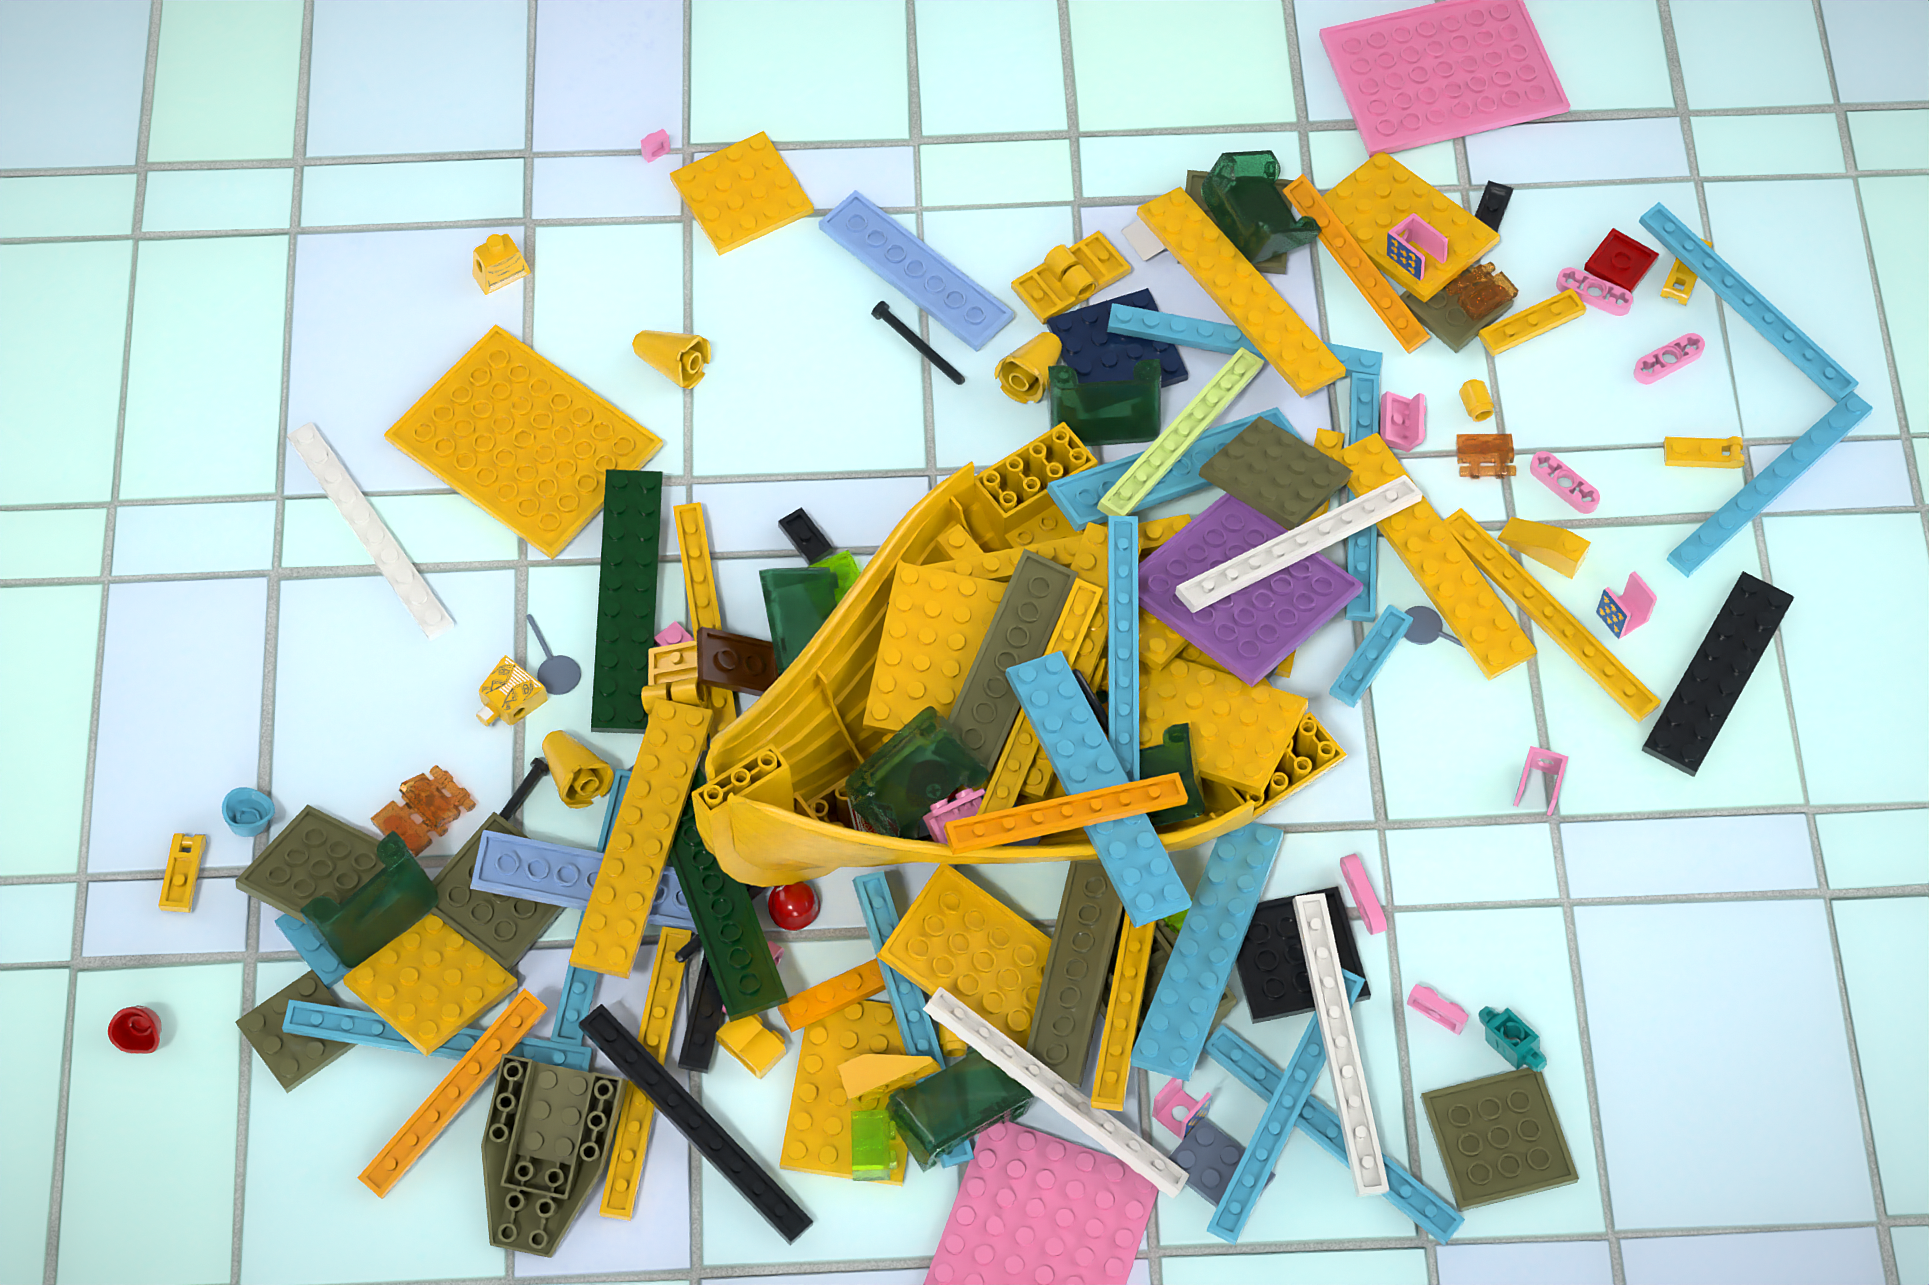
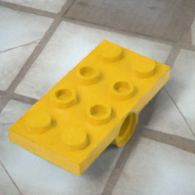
(1070, 276)
(674, 677)

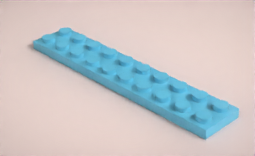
(1081, 492)
(1088, 763)
(1206, 951)

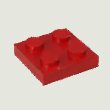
(1621, 261)

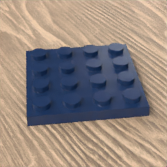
(1108, 355)

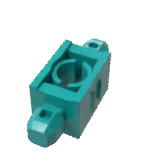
(1508, 1023)

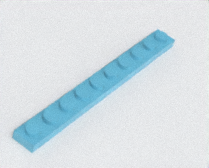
(1748, 302)
(1218, 336)
(1769, 484)
(1362, 544)
(1123, 642)
(579, 982)
(904, 995)
(374, 1031)
(1275, 1126)
(1326, 1131)

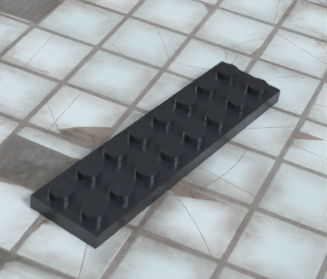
(1718, 674)

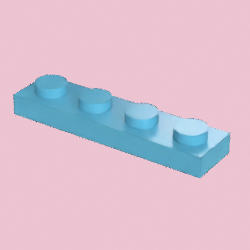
(1371, 656)

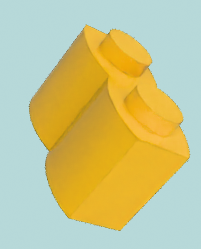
(752, 1044)

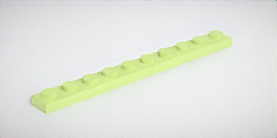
(1180, 434)

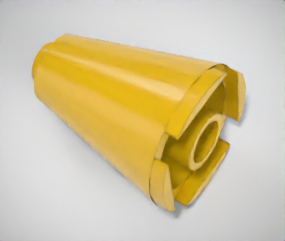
(674, 355)
(1026, 368)
(576, 770)

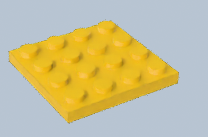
(741, 193)
(430, 983)

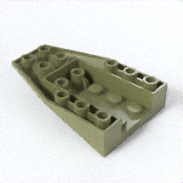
(544, 1150)

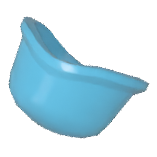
(247, 811)

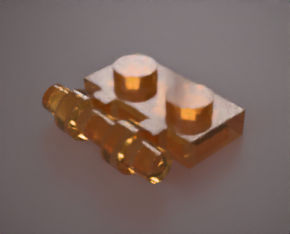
(1487, 295)
(1485, 448)
(431, 801)
(398, 819)

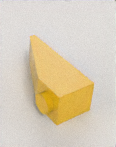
(1546, 544)
(876, 1075)

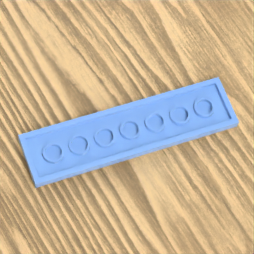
(916, 270)
(562, 877)

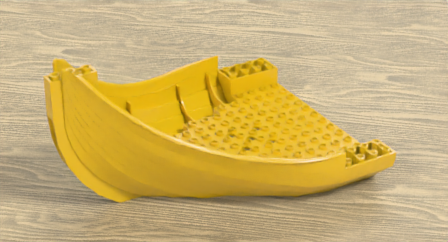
(781, 768)

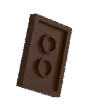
(735, 662)

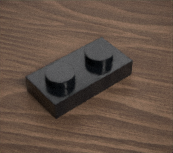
(1494, 204)
(805, 536)

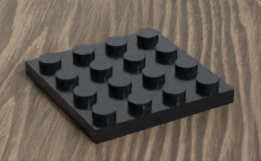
(1274, 962)

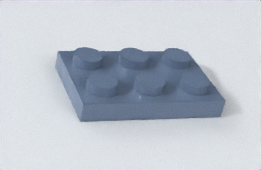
(1209, 1161)

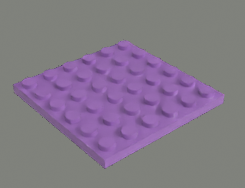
(1259, 623)

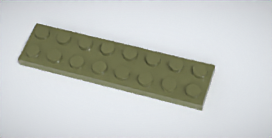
(1014, 637)
(1075, 971)

